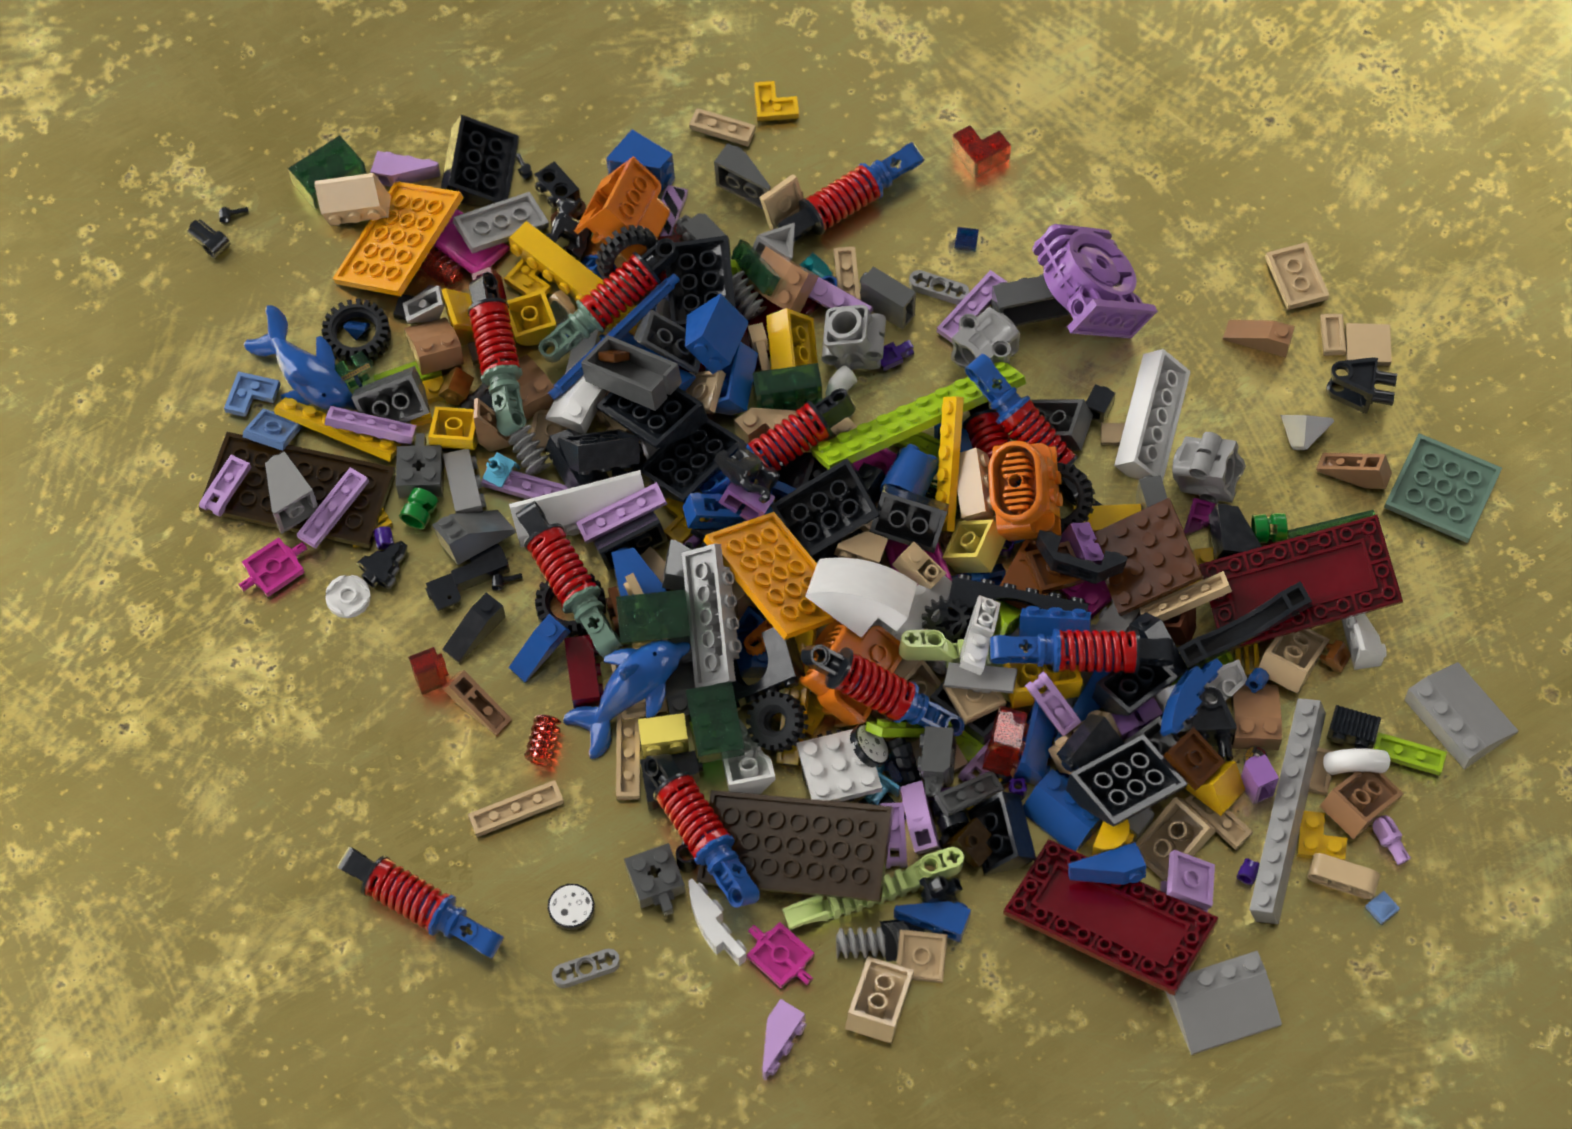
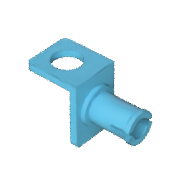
(499, 469)
(887, 786)

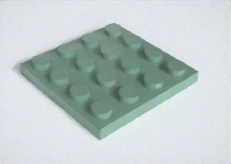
(1443, 487)

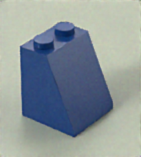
(648, 153)
(715, 333)
(629, 561)

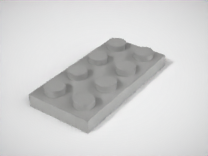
(498, 221)

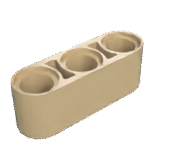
(1343, 876)

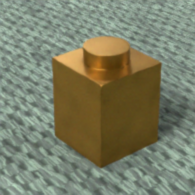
(456, 386)

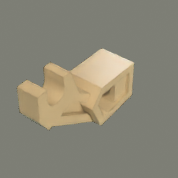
(759, 344)

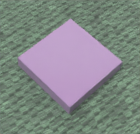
(1190, 879)

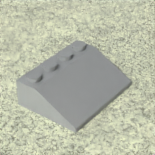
(1459, 714)
(1225, 1003)

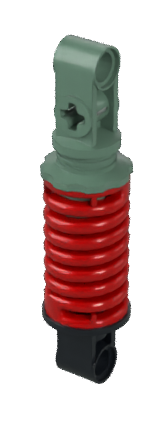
(597, 308)
(497, 352)
(567, 576)

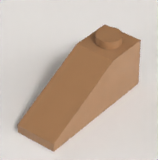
(1260, 335)
(486, 428)
(1358, 469)
(476, 702)

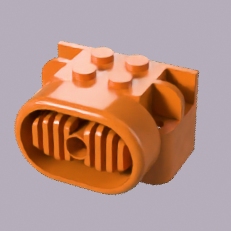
(622, 200)
(1036, 501)
(875, 645)

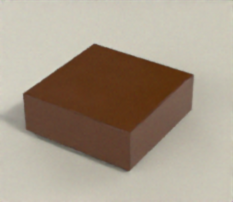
(614, 356)

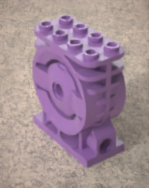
(1092, 281)

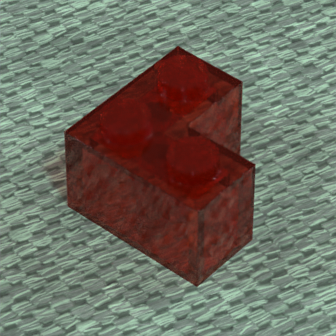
(980, 154)
(1006, 741)

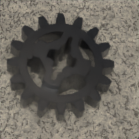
(954, 617)

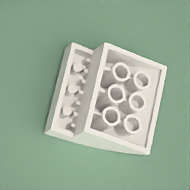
(861, 592)

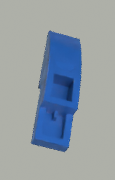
(1184, 696)

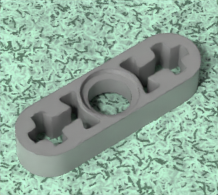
(935, 279)
(604, 968)

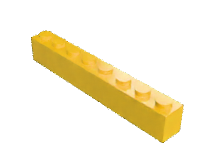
(557, 265)

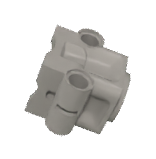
(987, 334)
(853, 337)
(1208, 467)

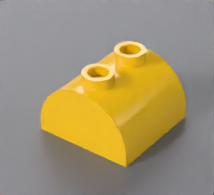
(531, 318)
(453, 428)
(1112, 837)

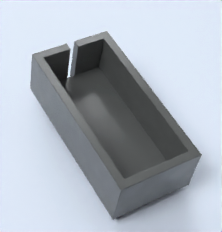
(1026, 301)
(641, 379)

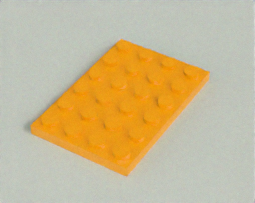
(396, 246)
(772, 572)

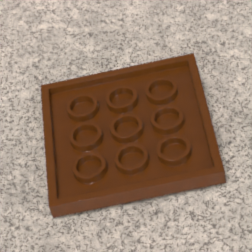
(1156, 553)

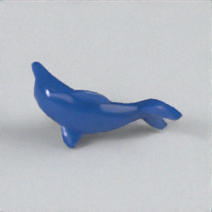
(309, 375)
(638, 677)

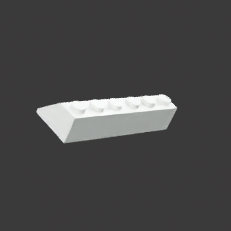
(1152, 416)
(579, 502)

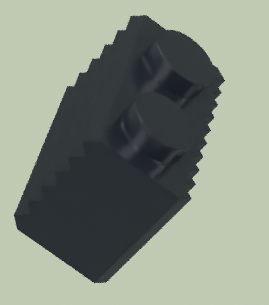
(1353, 727)

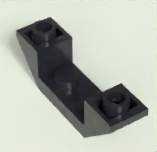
(1064, 563)

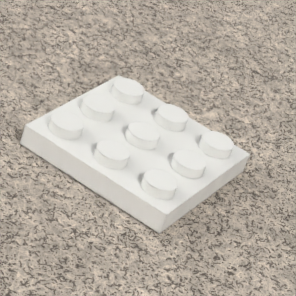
(835, 770)

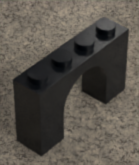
(782, 670)

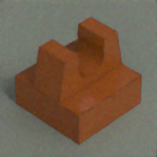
(1337, 656)

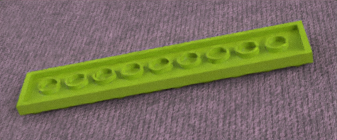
(905, 420)

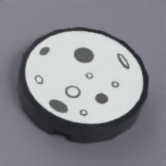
(869, 747)
(571, 906)

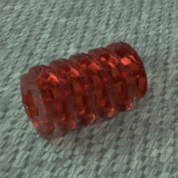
(441, 269)
(541, 740)

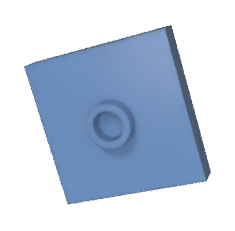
(271, 430)

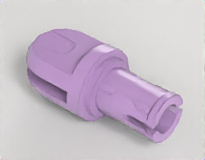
(1390, 837)

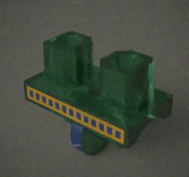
(361, 363)

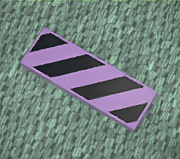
(674, 198)

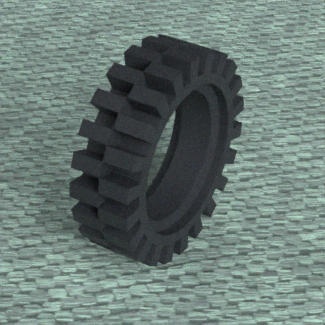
(621, 241)
(357, 310)
(1085, 495)
(543, 602)

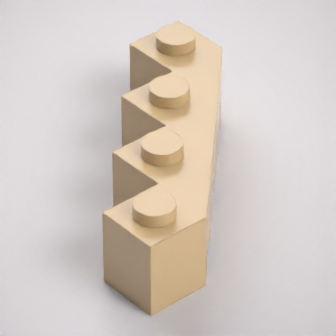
(759, 420)

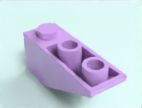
(407, 169)
(919, 818)
(781, 1029)

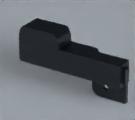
(481, 569)

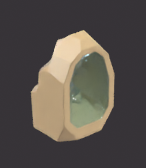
(561, 306)

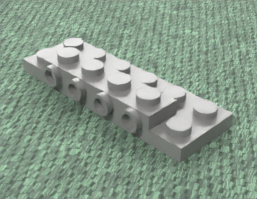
(711, 615)

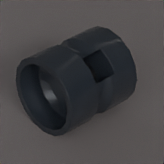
(951, 823)

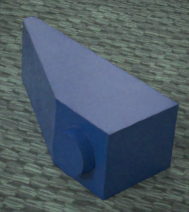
(539, 647)
(1113, 866)
(937, 917)

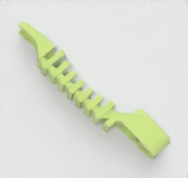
(932, 646)
(817, 909)

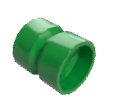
(418, 509)
(1261, 527)

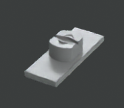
(992, 679)

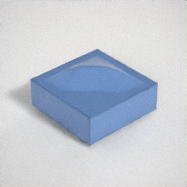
(1382, 907)

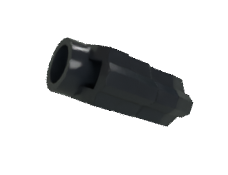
(383, 565)
(904, 759)

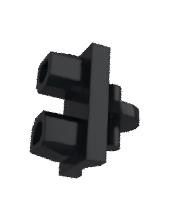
(940, 889)

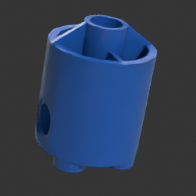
(912, 471)

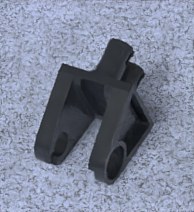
(1360, 382)
(1216, 723)

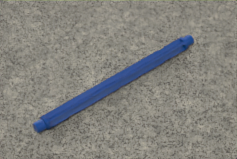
(618, 331)

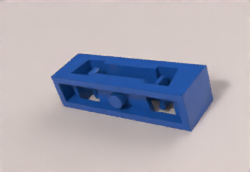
(708, 506)

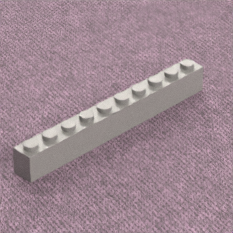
(1287, 811)

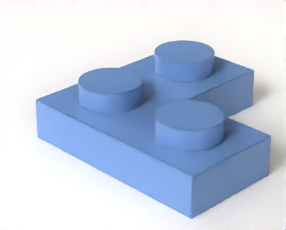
(250, 387)

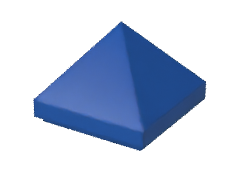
(356, 328)

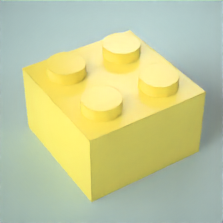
(974, 547)
(663, 735)

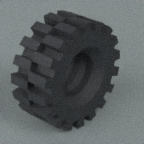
(762, 716)

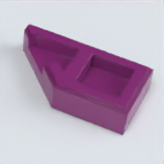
(1198, 516)

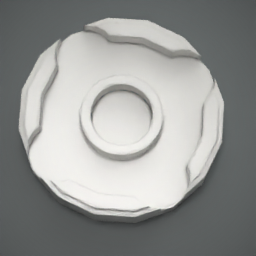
(348, 596)

